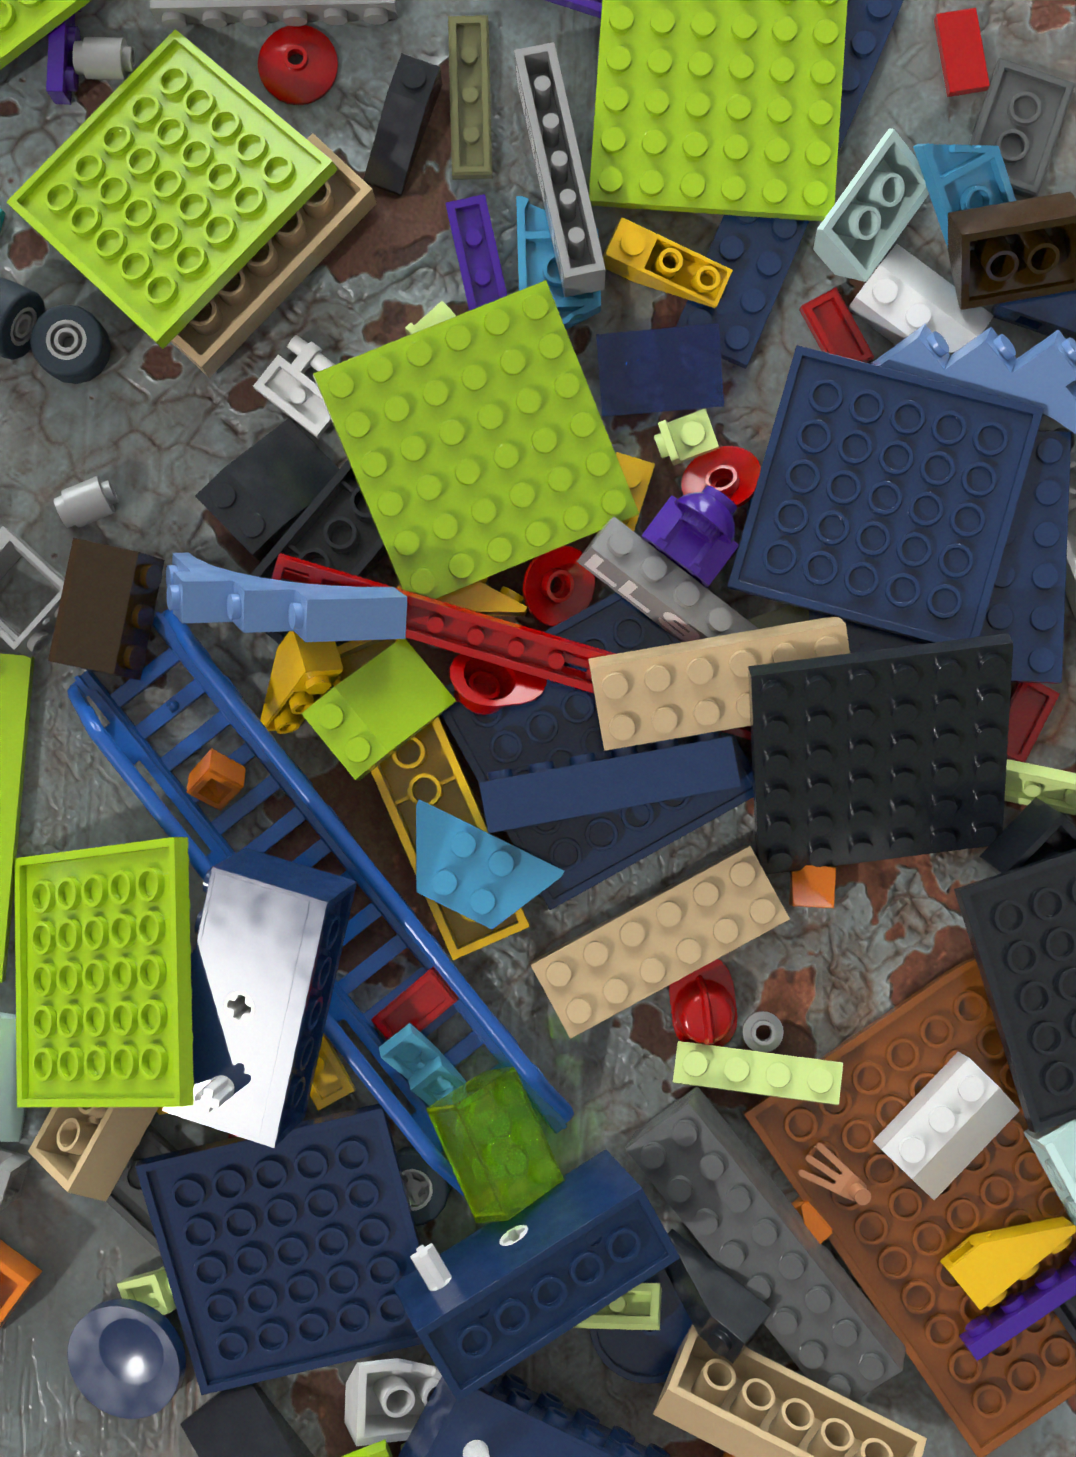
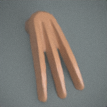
(845, 1184)

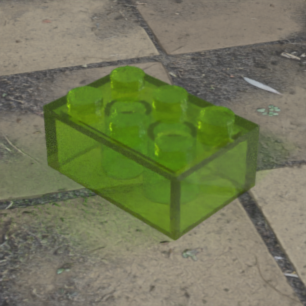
(495, 1145)

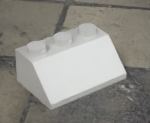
(910, 294)
(946, 1125)

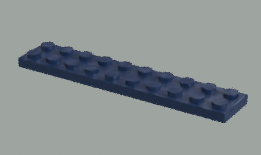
(764, 248)

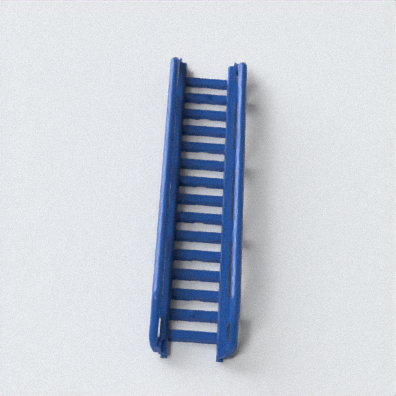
(127, 744)

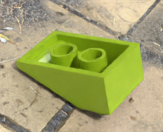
(378, 708)

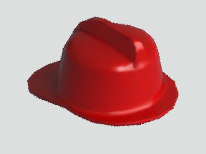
(490, 687)
(704, 1006)

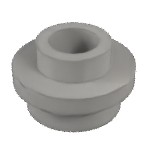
(753, 1022)

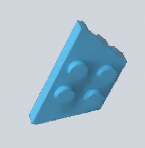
(963, 178)
(539, 263)
(475, 869)

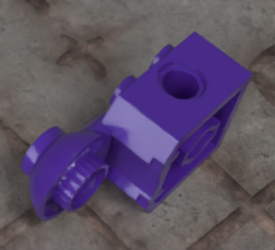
(695, 532)

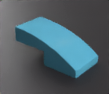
(422, 1063)

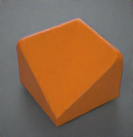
(216, 780)
(813, 887)
(813, 1220)

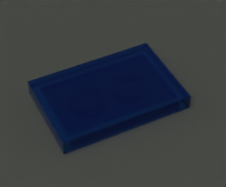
(660, 370)

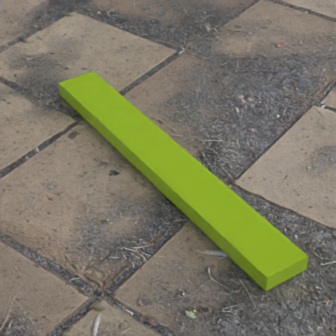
(15, 705)

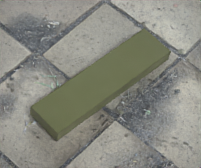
(470, 97)

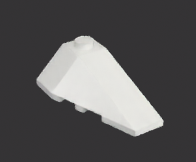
(387, 1399)

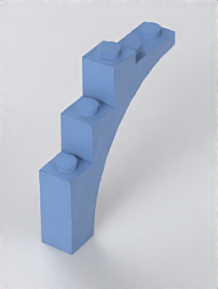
(988, 365)
(258, 604)

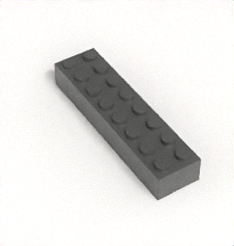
(766, 1247)

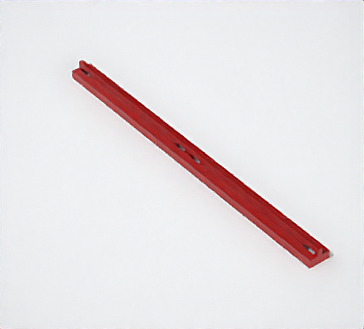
(473, 632)

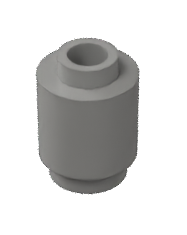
(103, 58)
(86, 502)

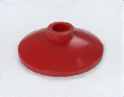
(300, 82)
(727, 469)
(571, 591)

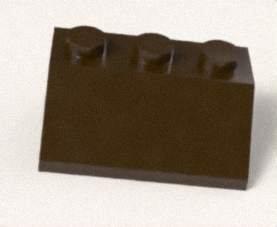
(1013, 250)
(106, 609)

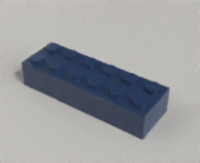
(610, 783)

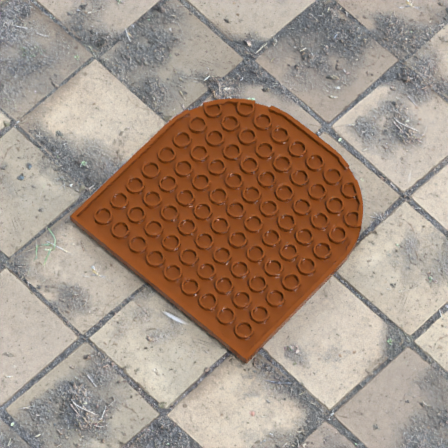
(904, 1233)

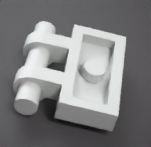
(293, 391)

